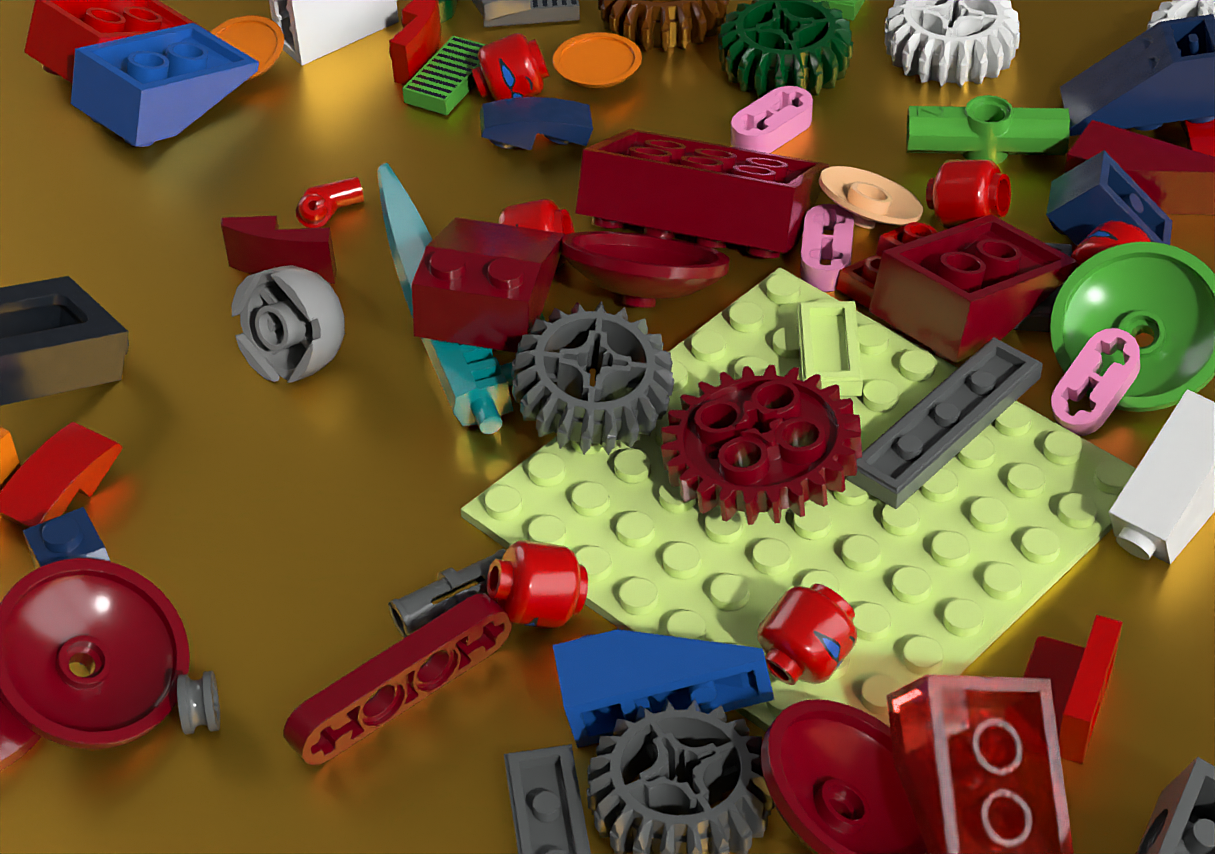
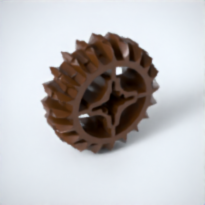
(663, 21)

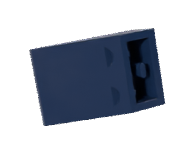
(1150, 80)

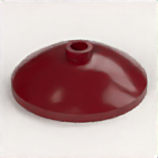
(643, 264)
(110, 624)
(838, 781)

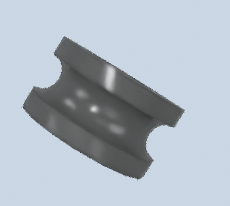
(198, 702)

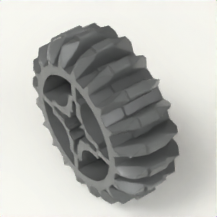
(555, 377)
(692, 764)

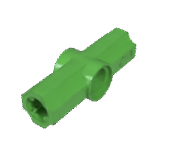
(988, 130)

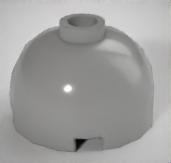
(288, 322)

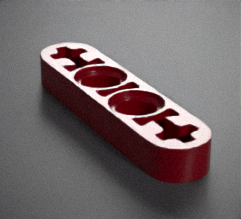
(341, 712)

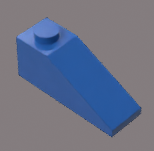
(621, 669)

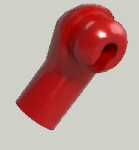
(322, 201)

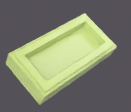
(830, 344)

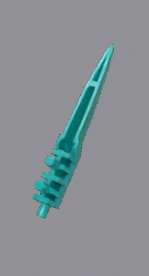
(467, 373)

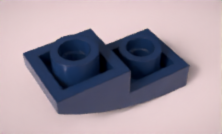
(518, 120)

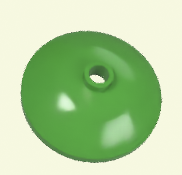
(1142, 291)

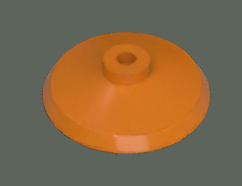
(254, 36)
(597, 59)

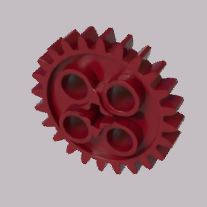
(761, 444)

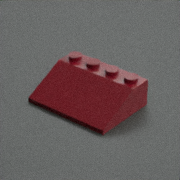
(698, 191)

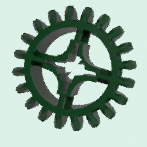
(785, 45)

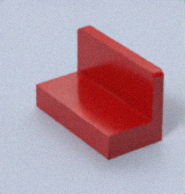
(1077, 682)

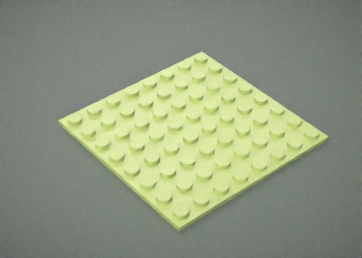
(923, 578)

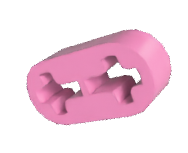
(772, 119)
(830, 247)
(1106, 389)

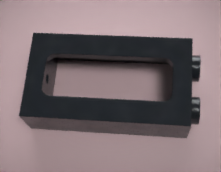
(56, 340)

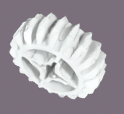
(952, 38)

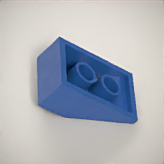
(156, 81)

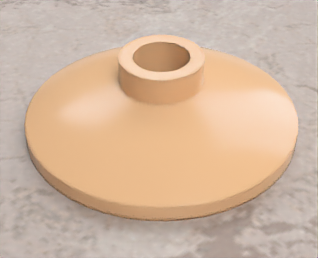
(870, 197)

